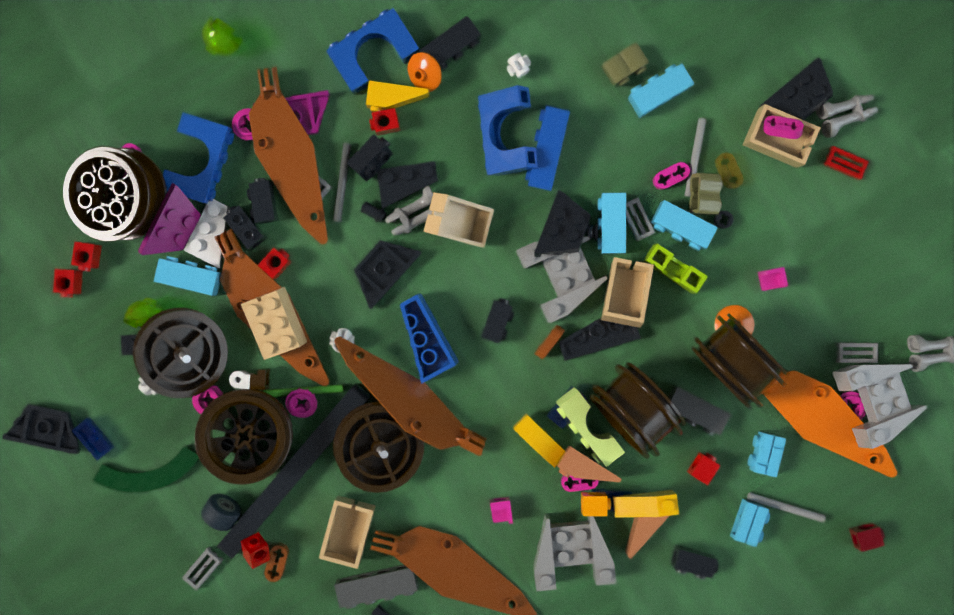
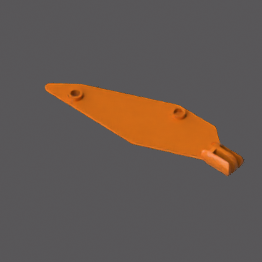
(825, 419)

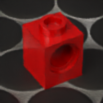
(393, 125)
(78, 256)
(267, 266)
(60, 278)
(704, 467)
(255, 550)

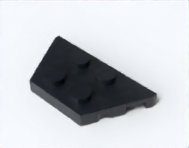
(803, 92)
(563, 227)
(382, 269)
(44, 428)

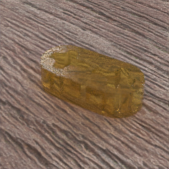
(733, 169)

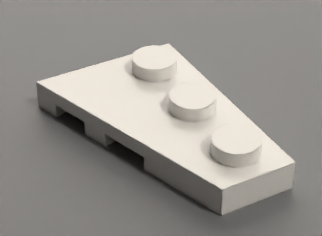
(202, 240)

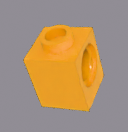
(595, 504)

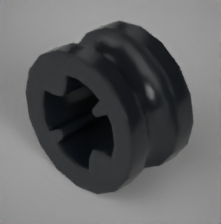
(729, 222)
(593, 231)

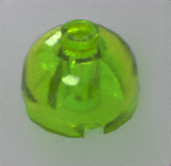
(219, 38)
(140, 311)

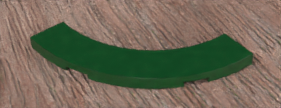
(148, 480)

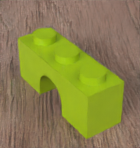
(675, 270)

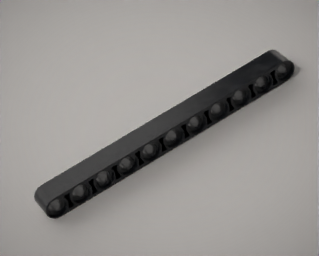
(292, 472)

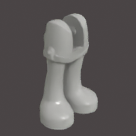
(832, 126)
(403, 213)
(921, 361)

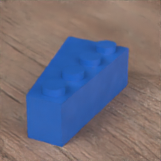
(548, 146)
(428, 341)

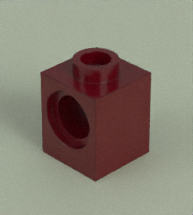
(867, 536)

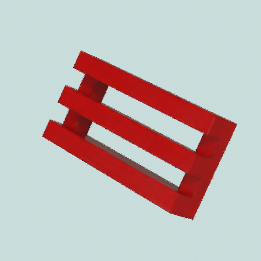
(830, 156)

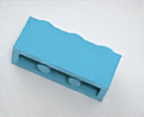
(660, 89)
(612, 223)
(683, 226)
(188, 276)

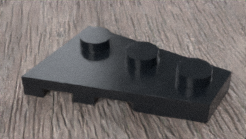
(402, 181)

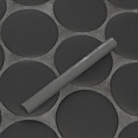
(342, 182)

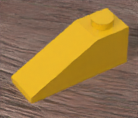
(388, 96)
(646, 504)

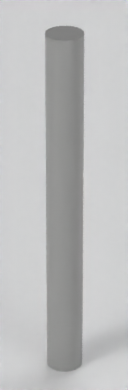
(695, 153)
(786, 507)

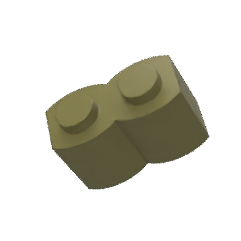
(625, 64)
(705, 194)

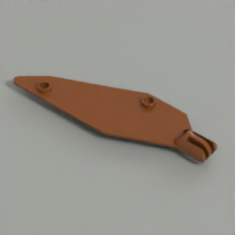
(287, 154)
(245, 281)
(409, 401)
(454, 570)

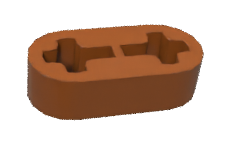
(549, 341)
(281, 563)

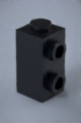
(370, 157)
(263, 201)
(244, 227)
(497, 320)
(694, 562)

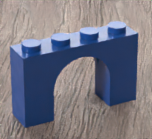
(386, 27)
(493, 110)
(217, 139)

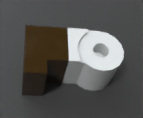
(245, 380)

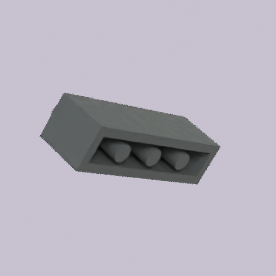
(375, 585)

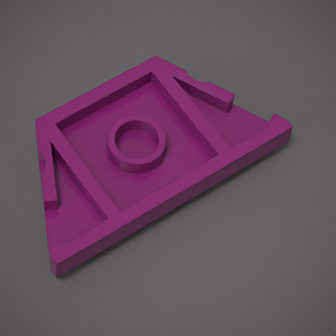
(309, 109)
(171, 224)

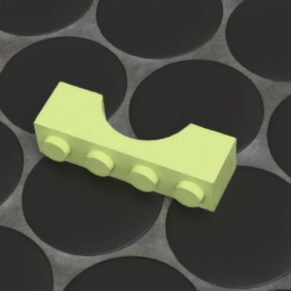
(575, 409)

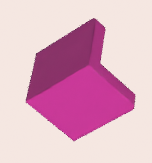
(772, 278)
(501, 510)

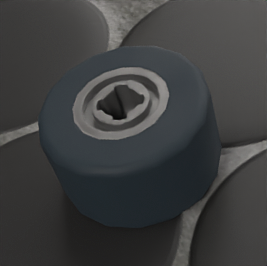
(221, 512)

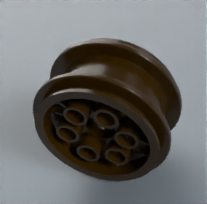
(98, 214)
(739, 361)
(638, 410)
(242, 471)

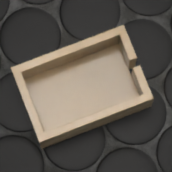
(779, 148)
(458, 220)
(627, 292)
(274, 323)
(347, 532)

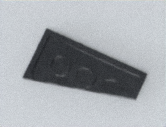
(597, 337)

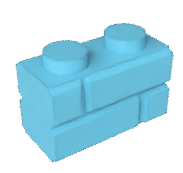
(766, 453)
(750, 523)

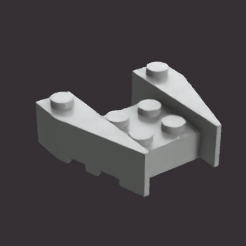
(568, 276)
(882, 399)
(568, 546)

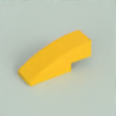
(539, 440)

